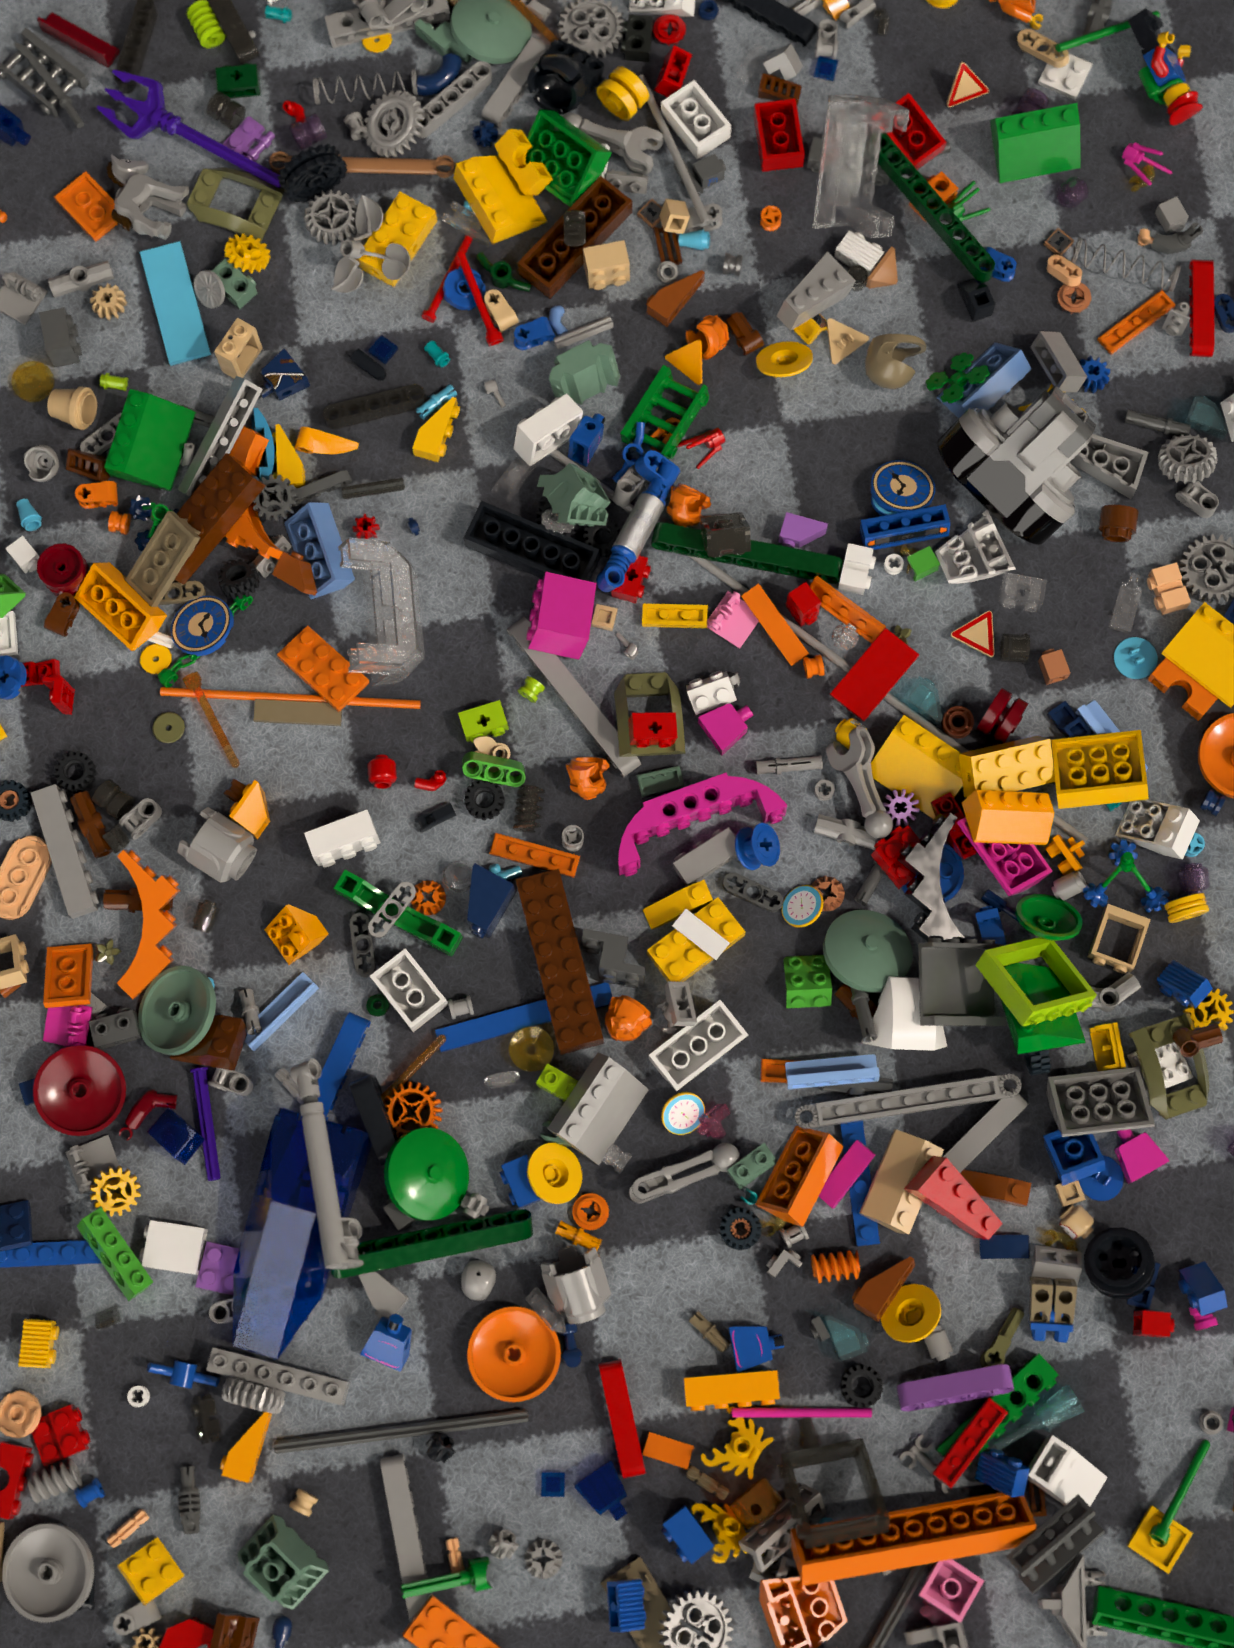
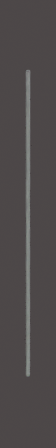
(1067, 828)

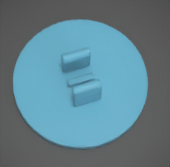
(1135, 658)

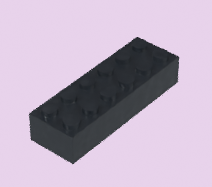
(528, 545)

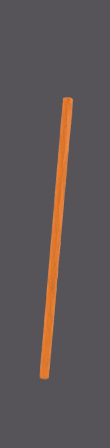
(245, 695)

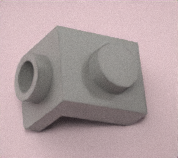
(776, 1263)
(773, 1572)

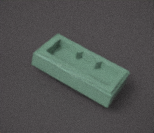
(660, 781)

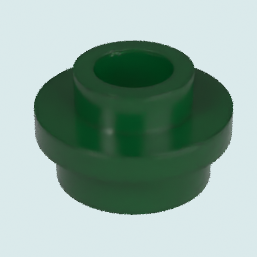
(382, 1010)

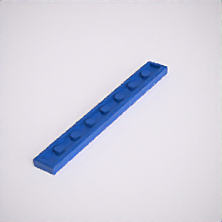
(509, 1021)

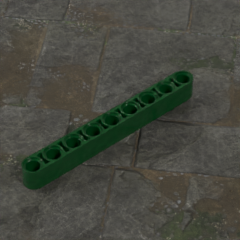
(934, 216)
(762, 555)
(441, 1242)

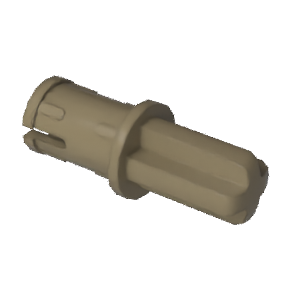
(709, 1331)

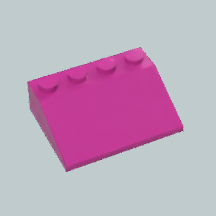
(1013, 865)

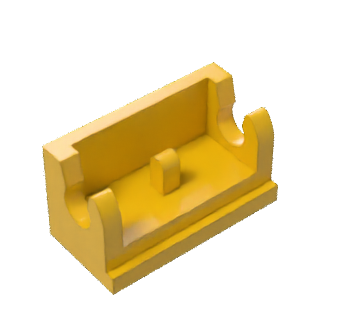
(1107, 1047)

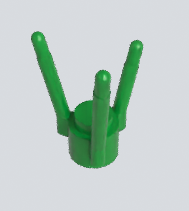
(957, 206)

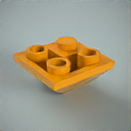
(251, 810)
(295, 932)

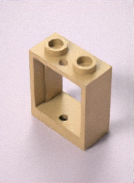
(244, 343)
(1126, 918)
(17, 974)

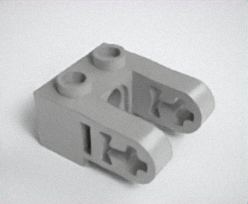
(949, 1633)

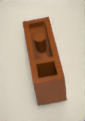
(672, 298)
(999, 1188)
(881, 1290)

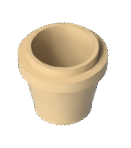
(73, 406)

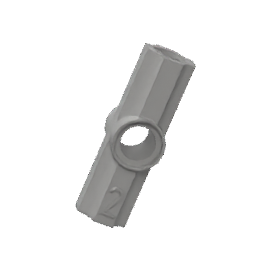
(69, 282)
(844, 831)

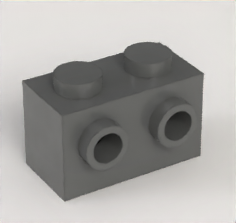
(115, 1029)

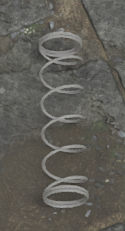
(316, 86)
(1174, 276)

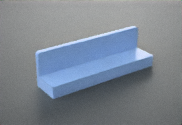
(1097, 719)
(281, 1009)
(832, 1071)

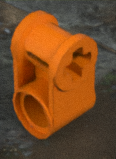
(99, 495)

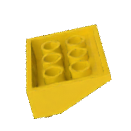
(496, 198)
(1206, 652)
(919, 764)
(1099, 769)

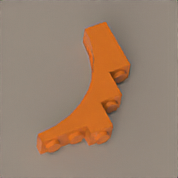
(248, 528)
(157, 924)

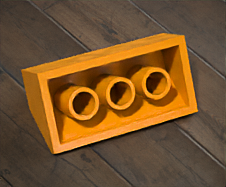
(118, 605)
(1009, 817)

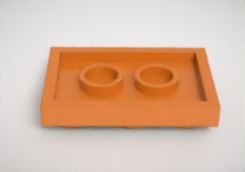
(88, 206)
(68, 975)

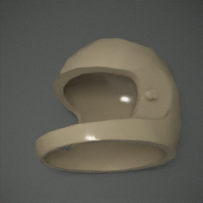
(885, 362)

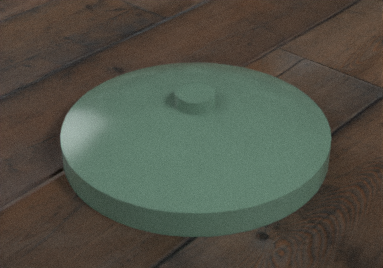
(490, 30)
(866, 950)
(177, 1010)

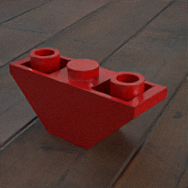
(956, 837)
(188, 1634)

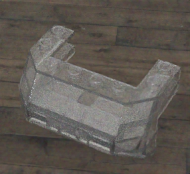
(850, 162)
(390, 610)

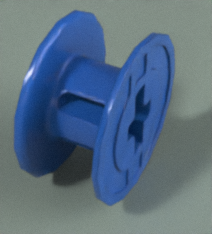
(757, 846)

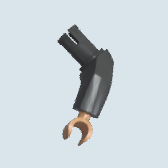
(1170, 244)

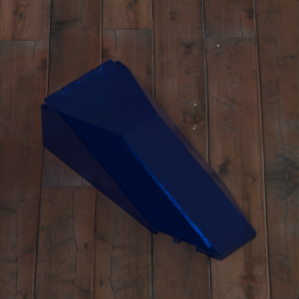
(281, 1253)

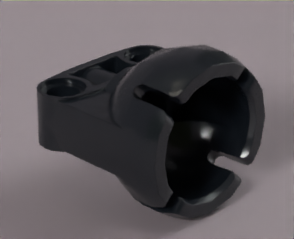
(563, 77)

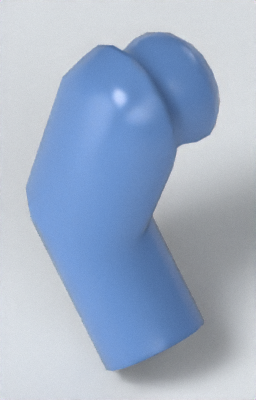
(555, 315)

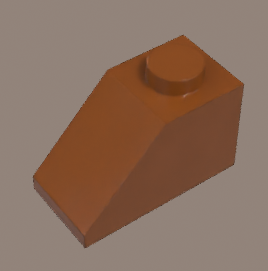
(295, 572)

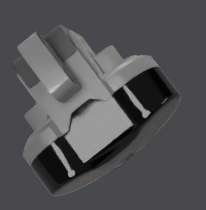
(1021, 461)

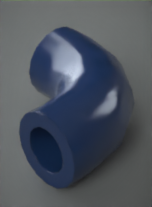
(442, 78)

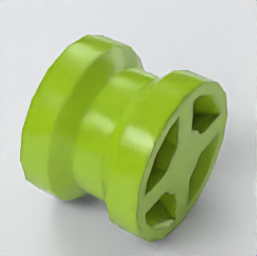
(531, 689)

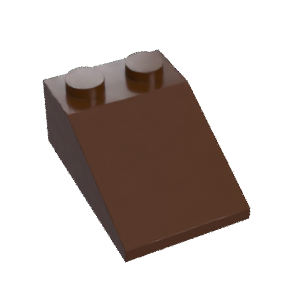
(220, 1045)

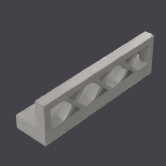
(768, 1532)

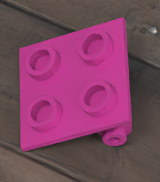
(67, 1025)

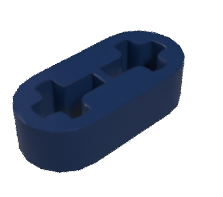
(1221, 314)

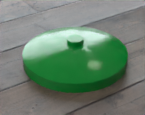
(426, 1174)

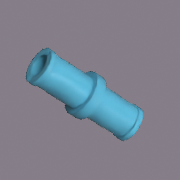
(436, 401)

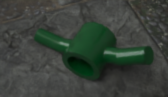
(502, 267)

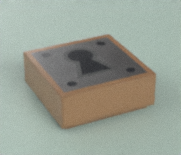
(650, 213)
(1058, 242)

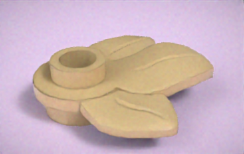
(488, 746)

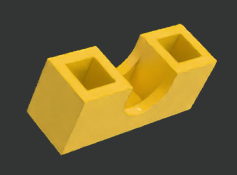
(512, 150)

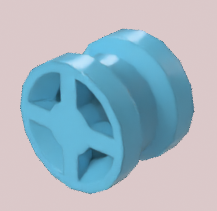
(1197, 841)

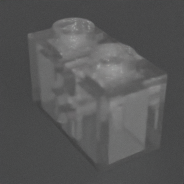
(1032, 588)

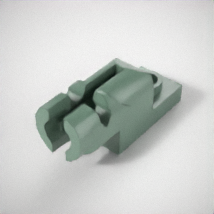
(440, 39)

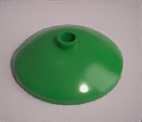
(1048, 917)

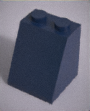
(487, 901)

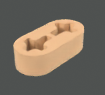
(1064, 270)

